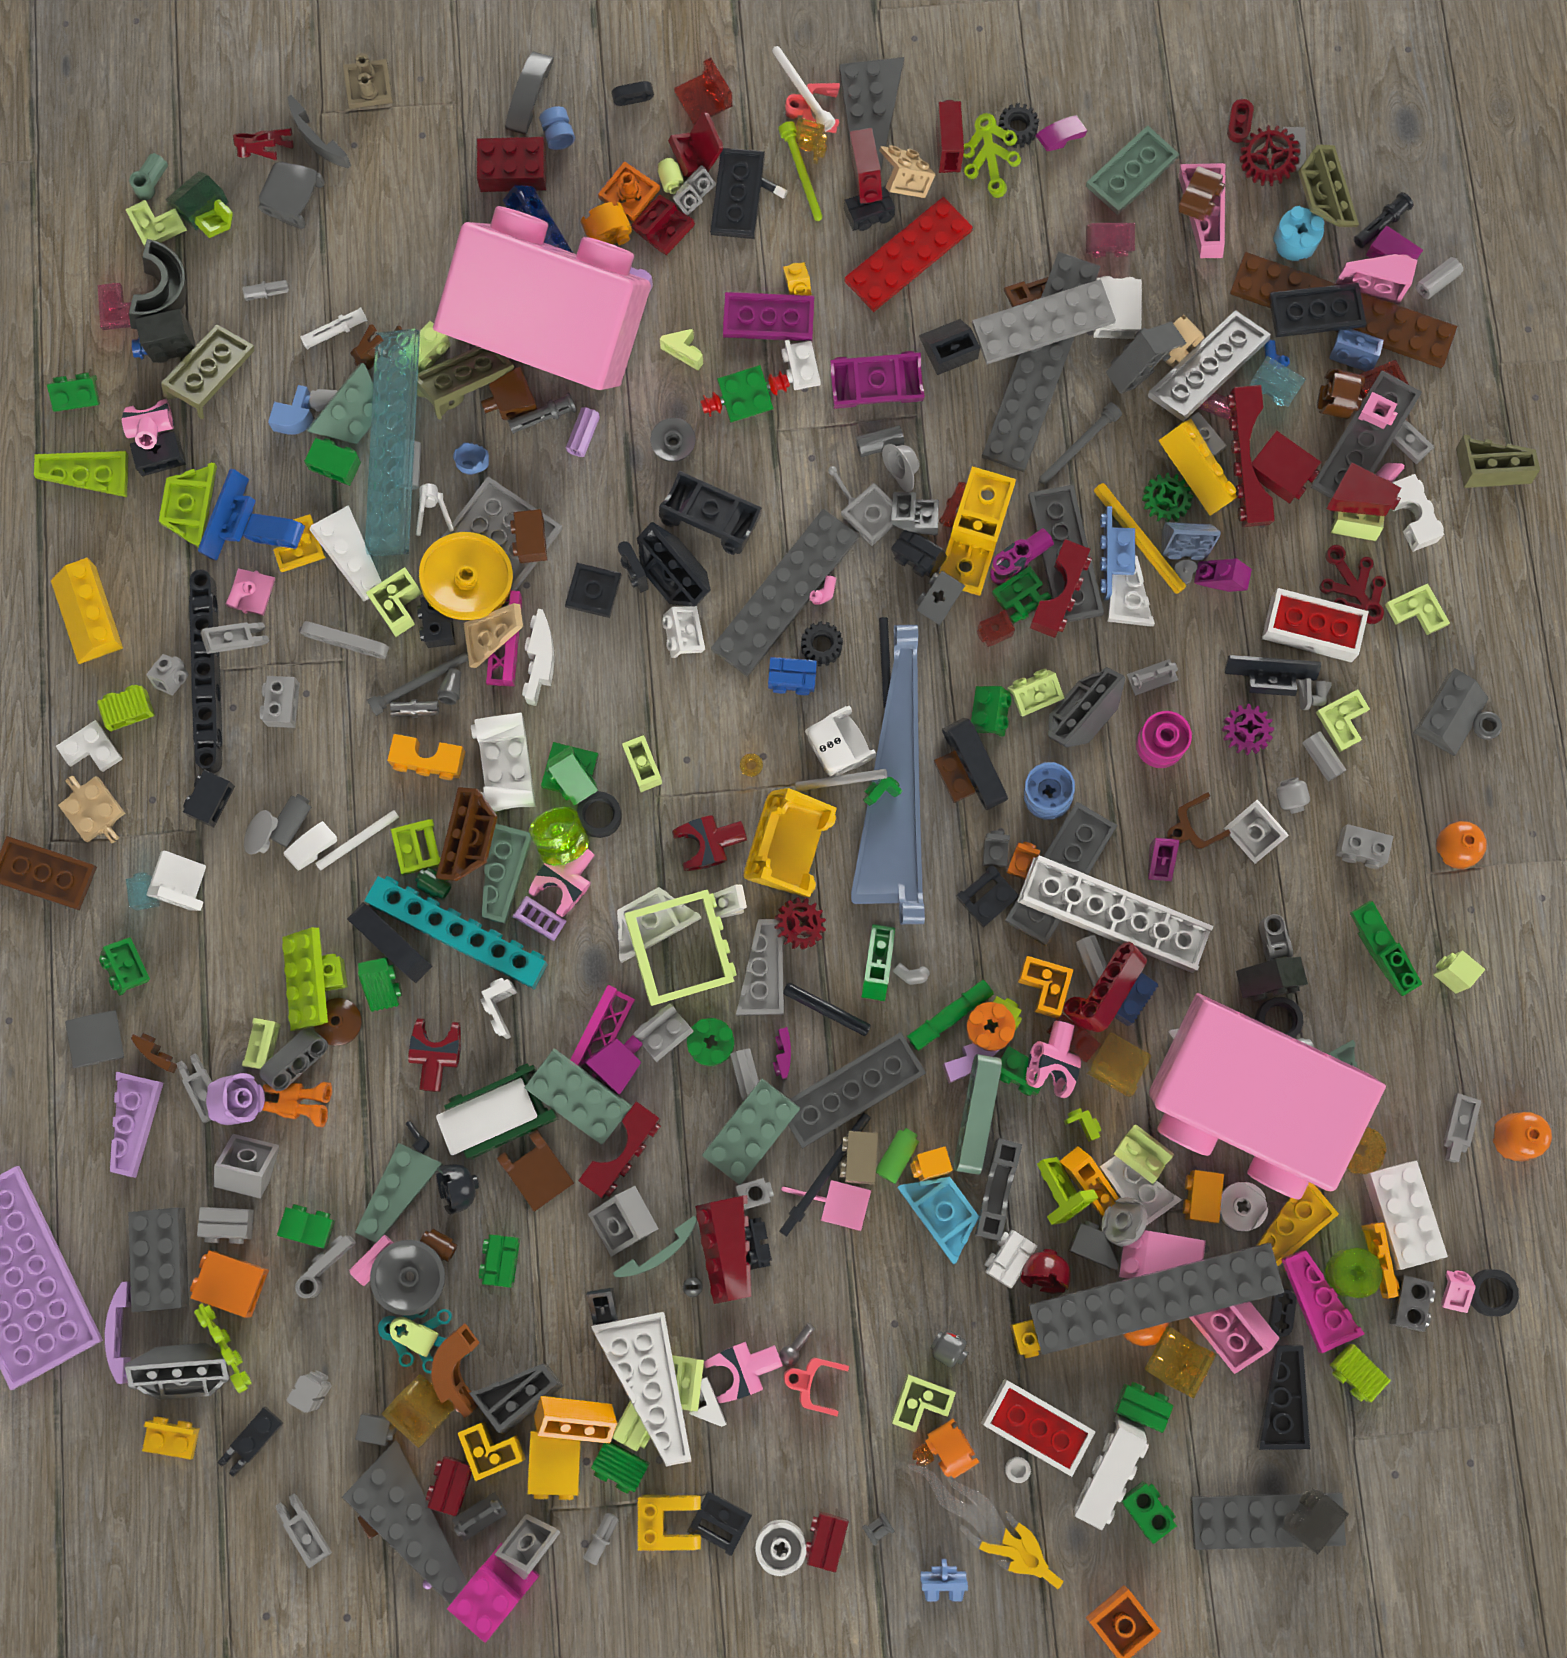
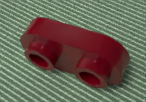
(1239, 122)

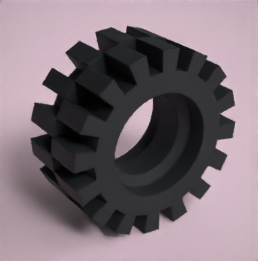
(1024, 115)
(826, 631)

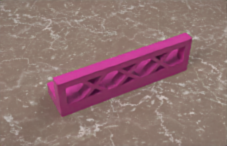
(510, 657)
(596, 1021)

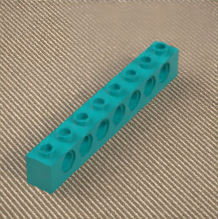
(379, 899)

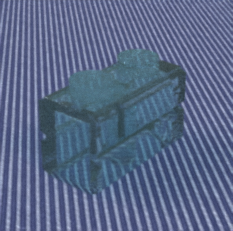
(1278, 381)

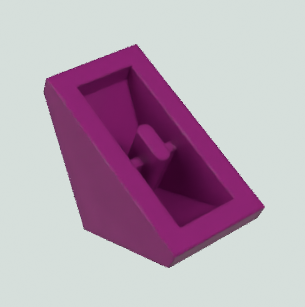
(1162, 859)

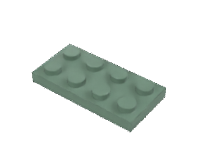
(1132, 170)
(578, 1096)
(751, 1131)

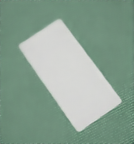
(486, 1116)

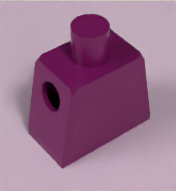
(615, 1063)

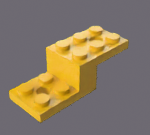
(977, 528)

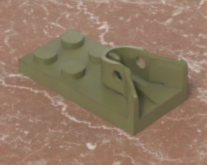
(207, 368)
(460, 376)

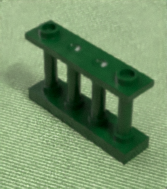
(543, 1118)

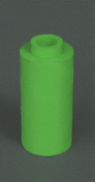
(897, 1155)

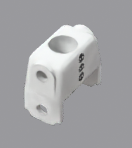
(839, 743)

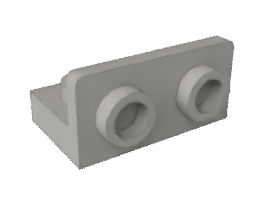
(663, 1032)

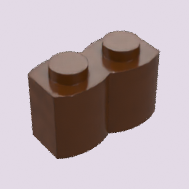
(1201, 193)

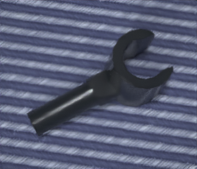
(421, 1143)

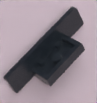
(1272, 674)

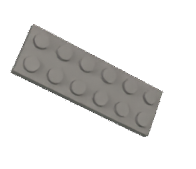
(1043, 321)
(1209, 365)

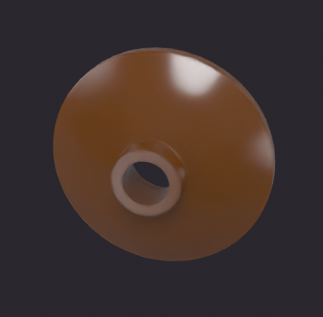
(349, 1023)

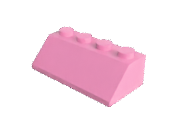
(1237, 1334)

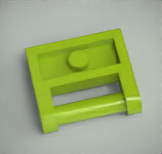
(409, 850)

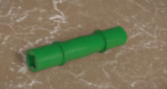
(950, 1015)

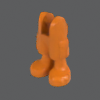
(290, 1104)

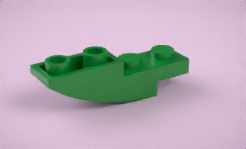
(1384, 950)

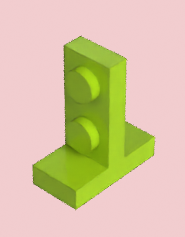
(1063, 1191)

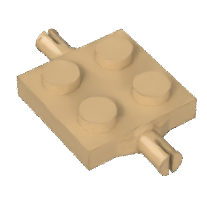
(91, 809)

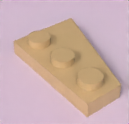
(491, 632)

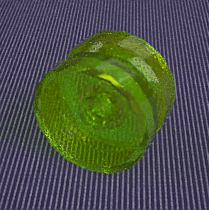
(559, 836)

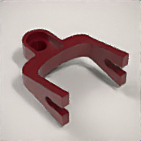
(255, 143)

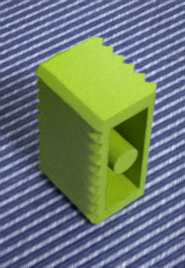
(125, 708)
(1359, 1373)

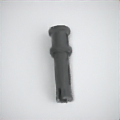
(551, 410)

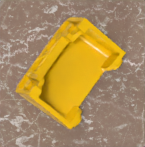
(788, 841)

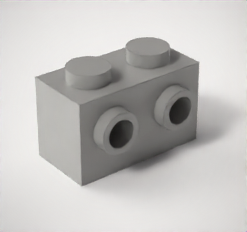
(280, 701)
(1364, 846)

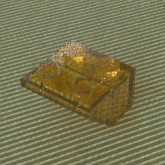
(418, 1411)

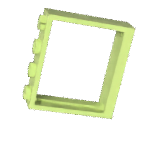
(641, 956)

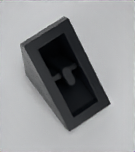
(602, 1306)

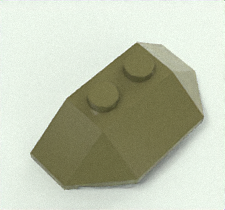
(1327, 188)

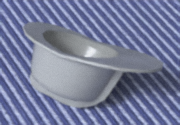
(902, 464)

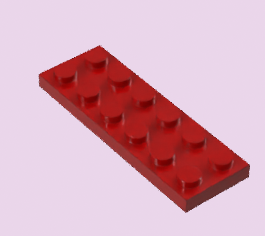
(908, 254)

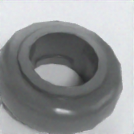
(1481, 732)

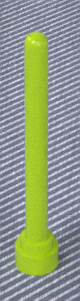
(788, 133)

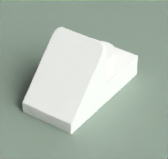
(730, 901)
(711, 1411)

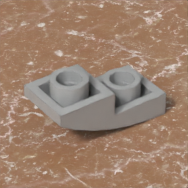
(693, 189)

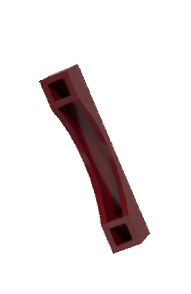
(1255, 503)

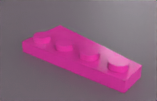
(1323, 1311)

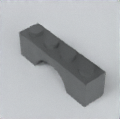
(997, 1189)

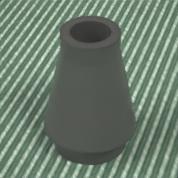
(450, 688)

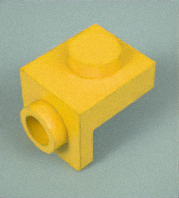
(797, 279)

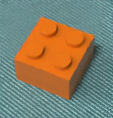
(1123, 1624)

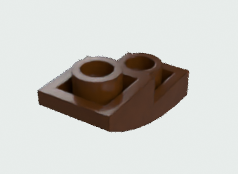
(150, 1050)

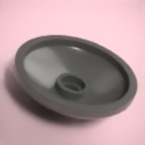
(390, 1282)

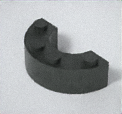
(171, 292)

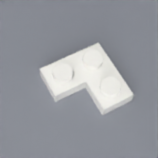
(93, 742)

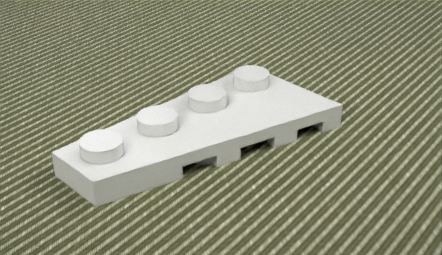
(346, 548)

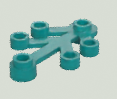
(400, 1348)

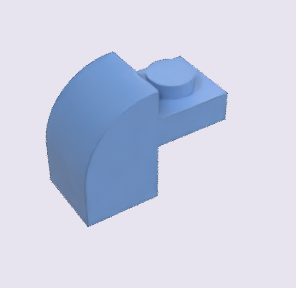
(292, 418)

